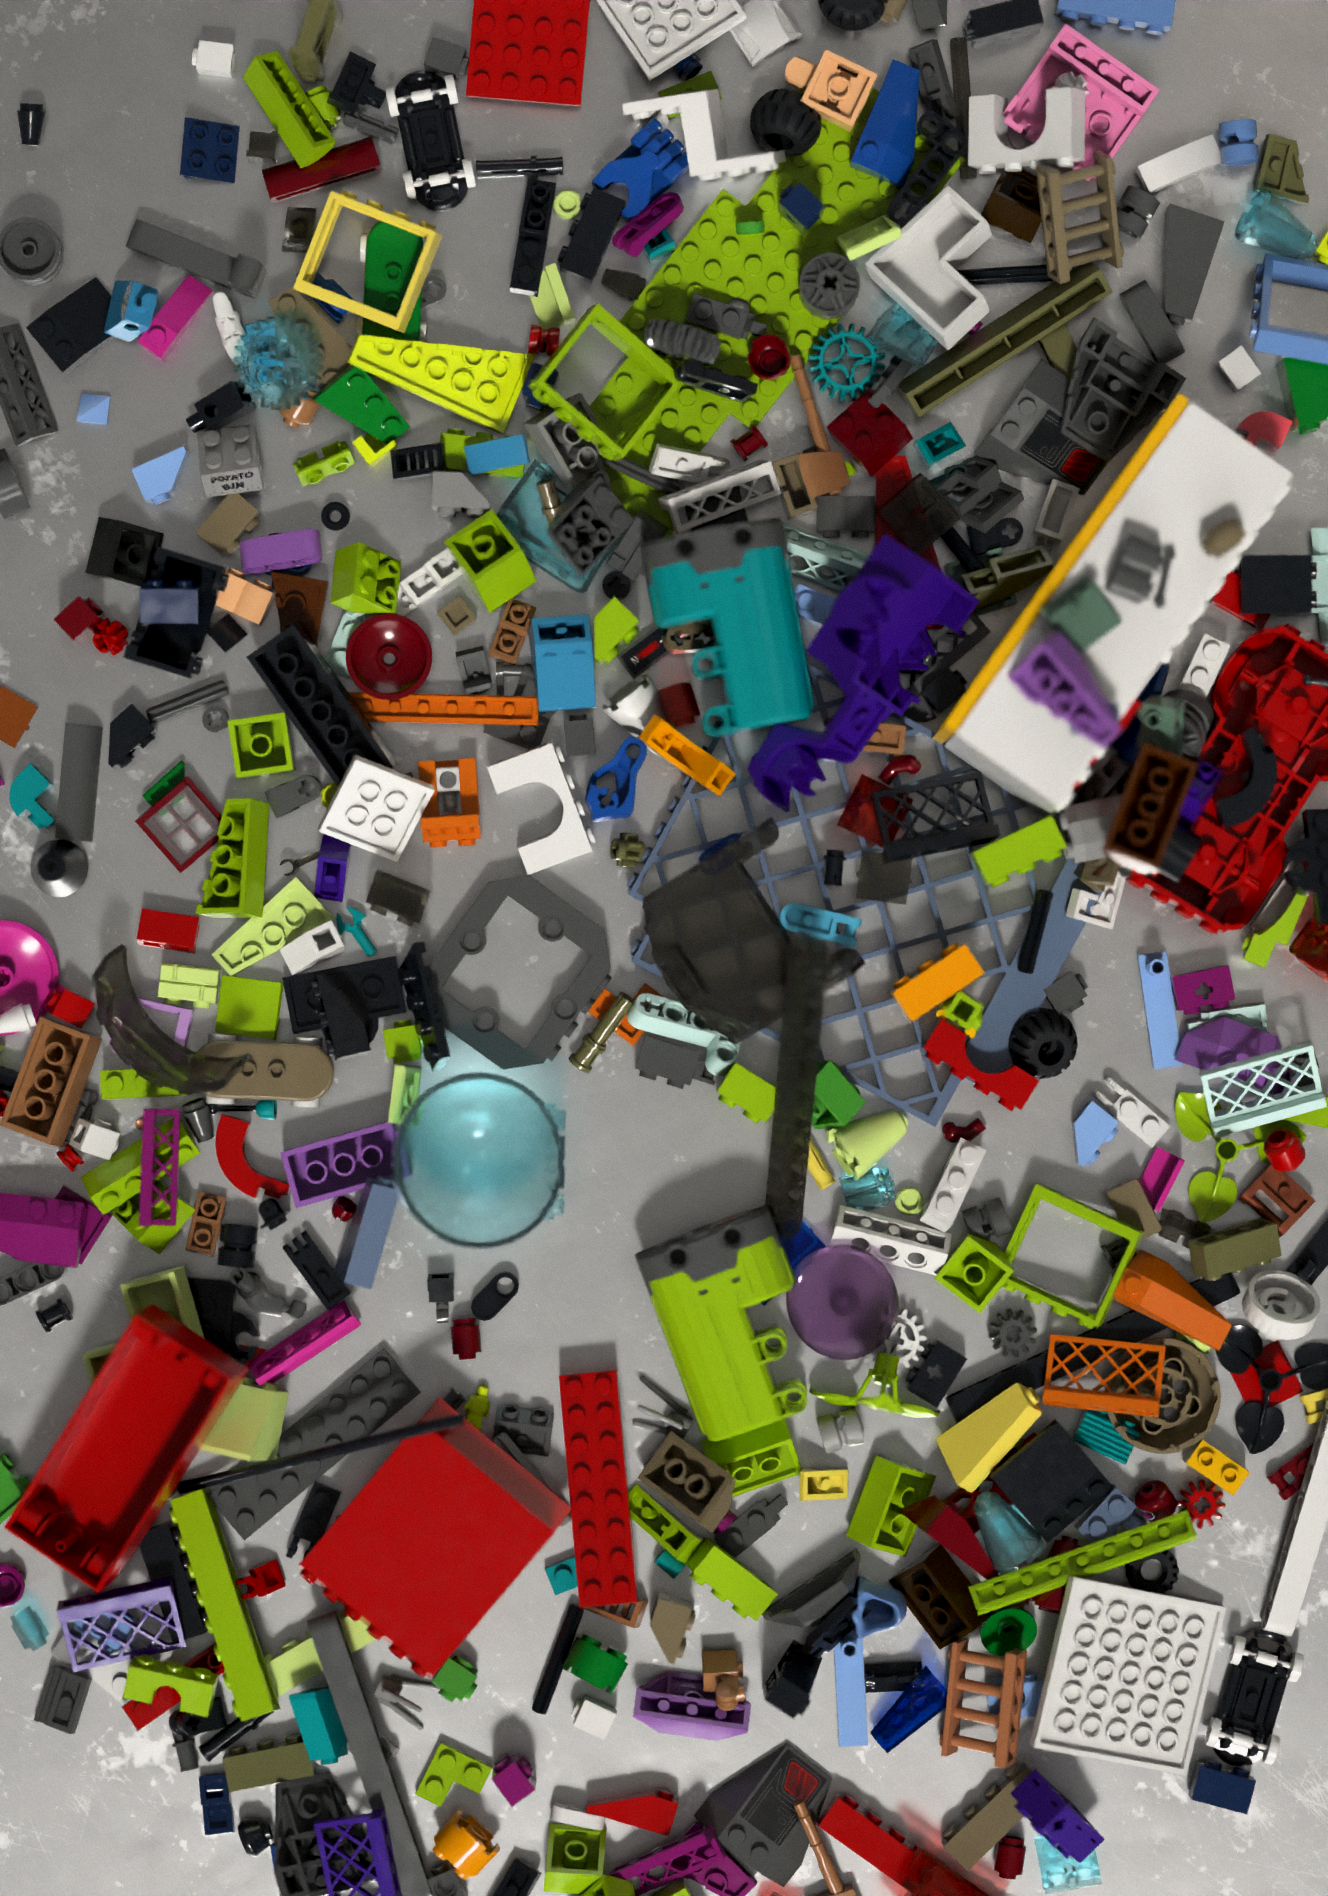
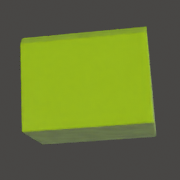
(976, 1271)

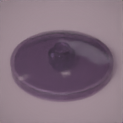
(842, 1302)

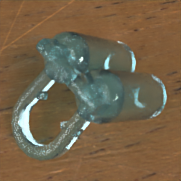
(869, 1191)

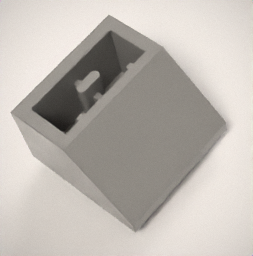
(454, 494)

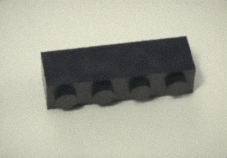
(165, 1559)

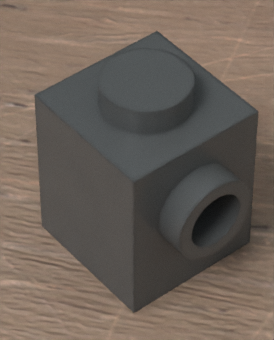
(1066, 992)

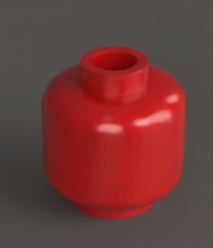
(1284, 1150)

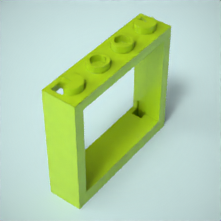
(637, 352)
(1037, 1294)

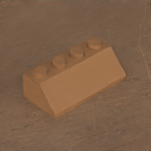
(51, 1082)

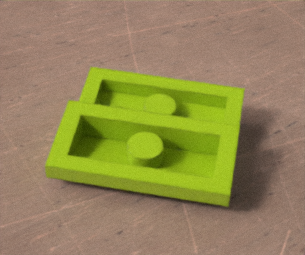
(249, 1007)

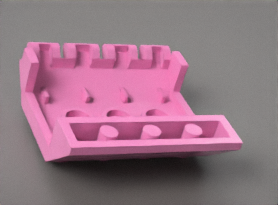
(1111, 108)

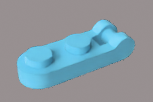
(819, 923)

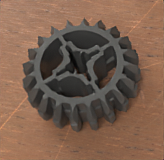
(681, 341)

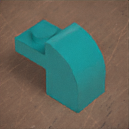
(25, 793)

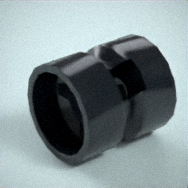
(237, 1245)

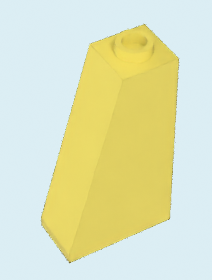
(988, 1434)

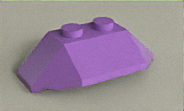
(1228, 1042)
(680, 1707)

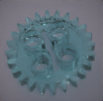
(280, 335)

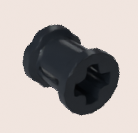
(54, 1315)

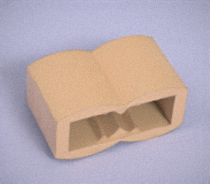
(245, 598)

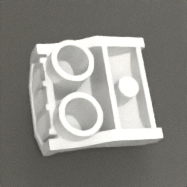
(763, 30)

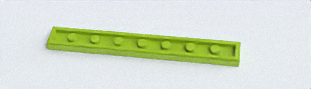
(1083, 1562)

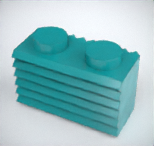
(1100, 1435)

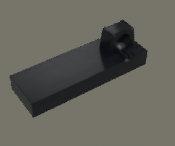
(1312, 1257)

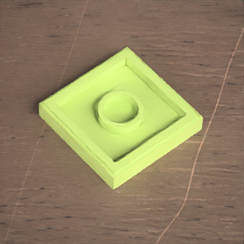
(868, 237)
(404, 1090)

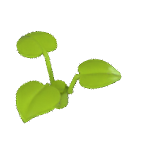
(1210, 1193)
(883, 1373)

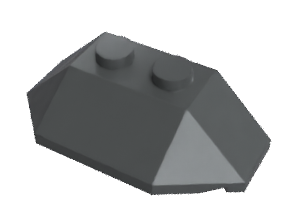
(817, 1595)

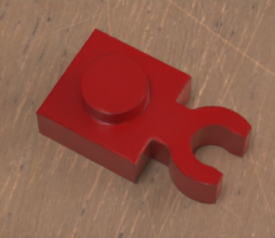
(262, 1580)

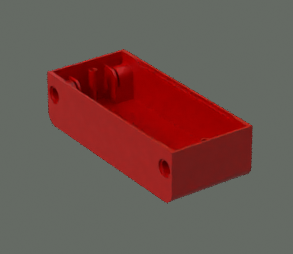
(126, 1448)

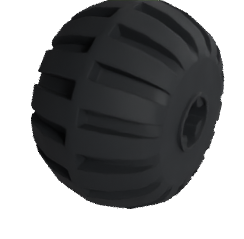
(852, 14)
(784, 122)
(1043, 1043)

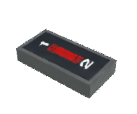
(644, 652)

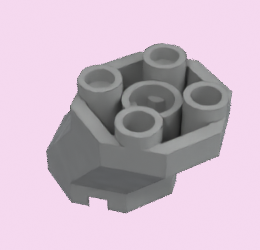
(1087, 827)

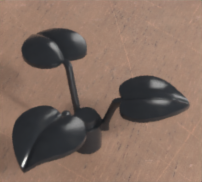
(1256, 1423)

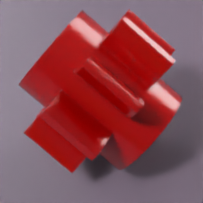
(110, 636)

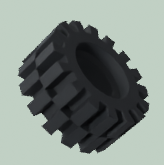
(1161, 1585)

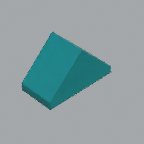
(659, 246)
(938, 445)

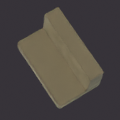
(1134, 1207)

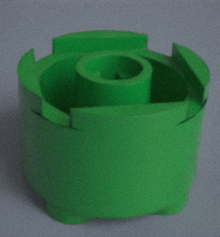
(595, 1664)

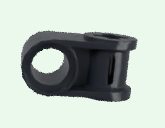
(993, 539)
(196, 1723)

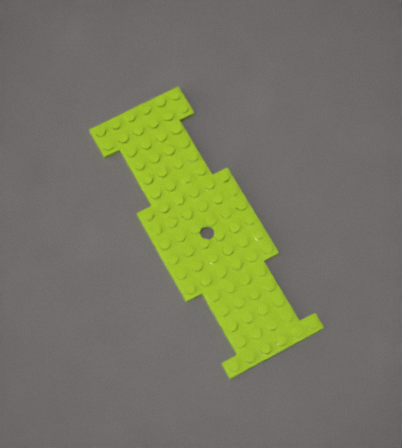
(748, 267)

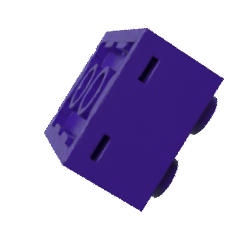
(1056, 1817)

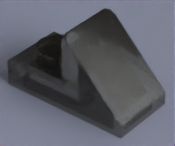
(298, 229)

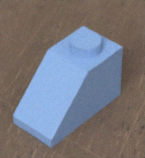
(160, 475)

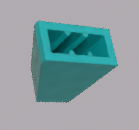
(319, 1724)

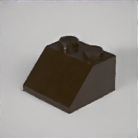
(1015, 205)

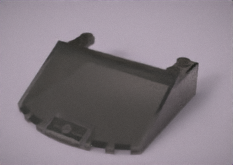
(724, 942)

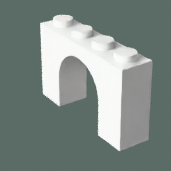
(1059, 143)
(543, 766)

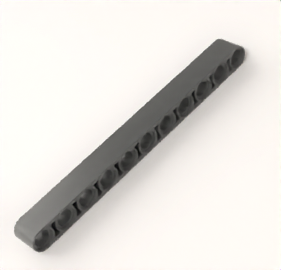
(368, 1749)

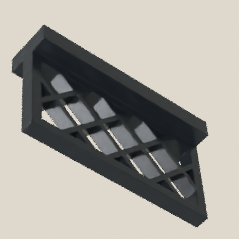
(937, 842)

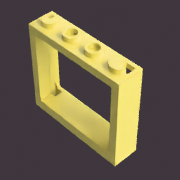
(320, 241)

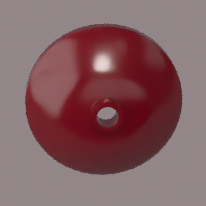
(382, 636)

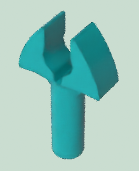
(356, 931)

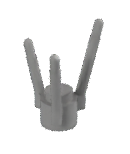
(675, 1422)
(389, 1692)

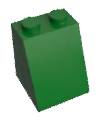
(1304, 393)

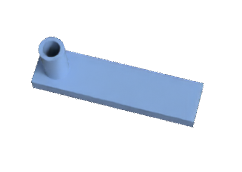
(1159, 1009)
(850, 1691)

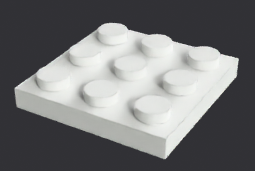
(376, 808)

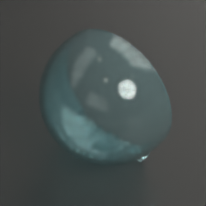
(479, 1160)

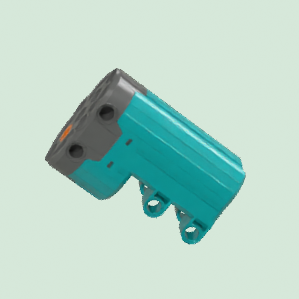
(745, 588)

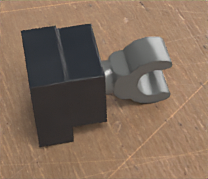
(441, 1291)

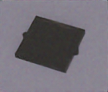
(883, 881)

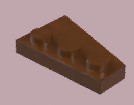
(301, 601)

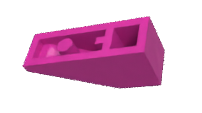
(175, 318)

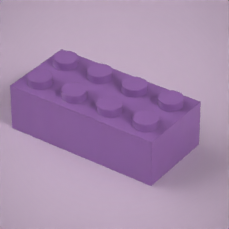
(338, 1163)

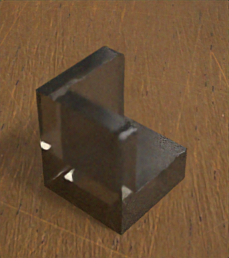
(263, 147)

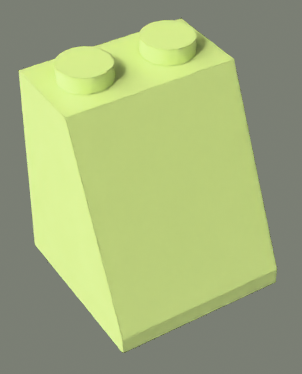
(250, 1423)

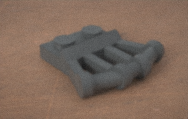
(520, 735)

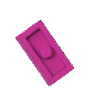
(1160, 1176)

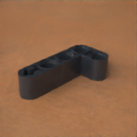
(922, 174)

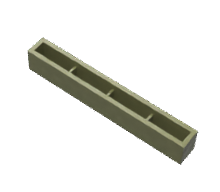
(1003, 338)

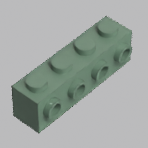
(1162, 723)

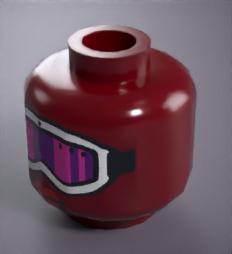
(1155, 1500)

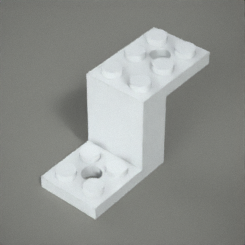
(704, 134)

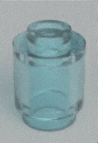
(29, 1628)

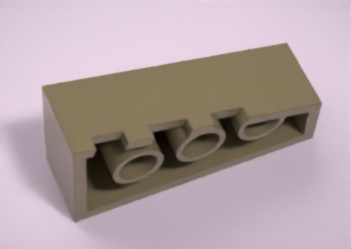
(332, 344)

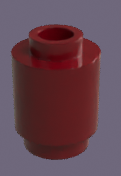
(465, 1338)
(1010, 1857)

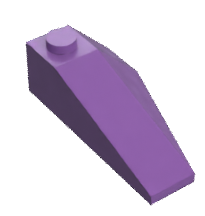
(1063, 684)

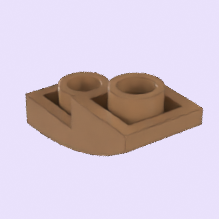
(512, 631)
(206, 1224)

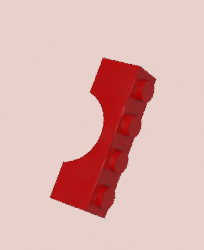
(948, 1045)

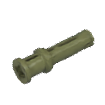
(594, 1042)

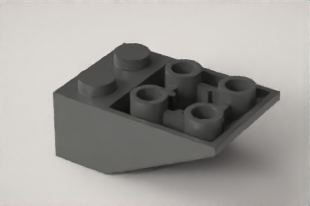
(588, 523)

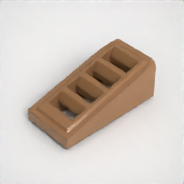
(633, 1622)

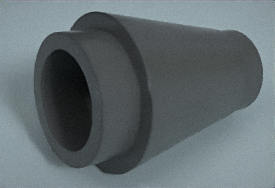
(198, 1119)

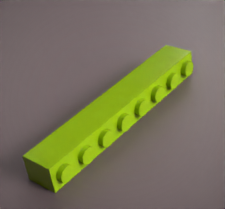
(226, 1610)

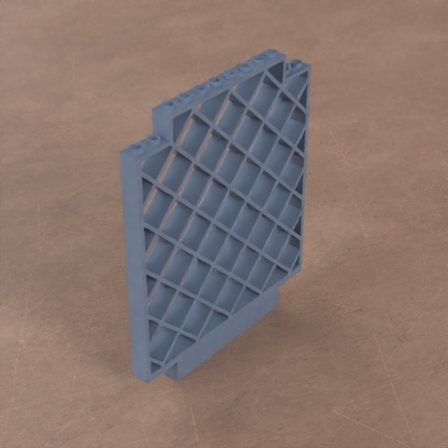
(1016, 991)

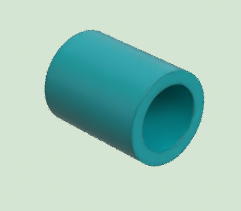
(669, 1563)

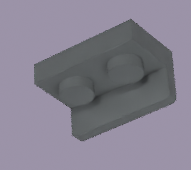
(526, 1428)

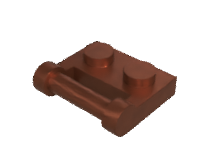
(1283, 1192)

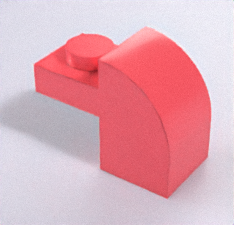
(1265, 428)

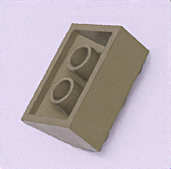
(690, 1481)

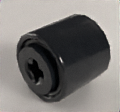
(1179, 852)

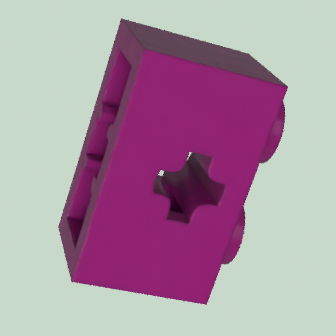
(1185, 987)

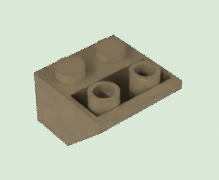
(669, 1621)

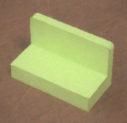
(552, 301)

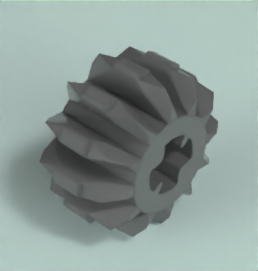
(1022, 1332)

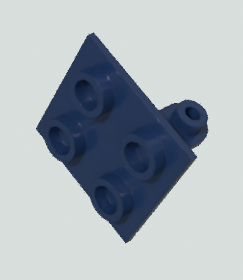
(209, 150)

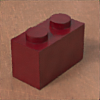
(79, 618)

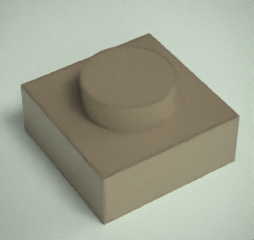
(457, 615)

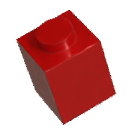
(68, 1005)

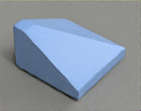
(93, 409)

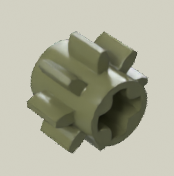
(627, 850)

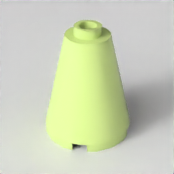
(866, 1140)

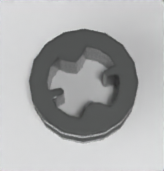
(207, 721)

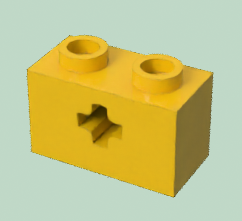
(1216, 1466)

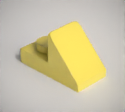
(823, 1484)

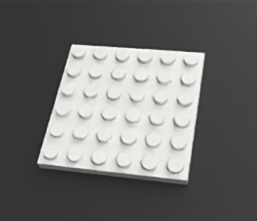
(1127, 1675)

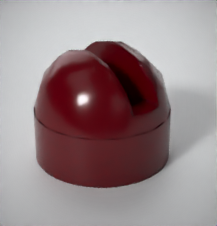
(343, 1208)

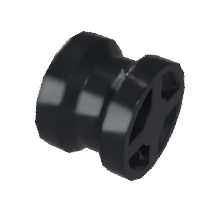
(616, 588)

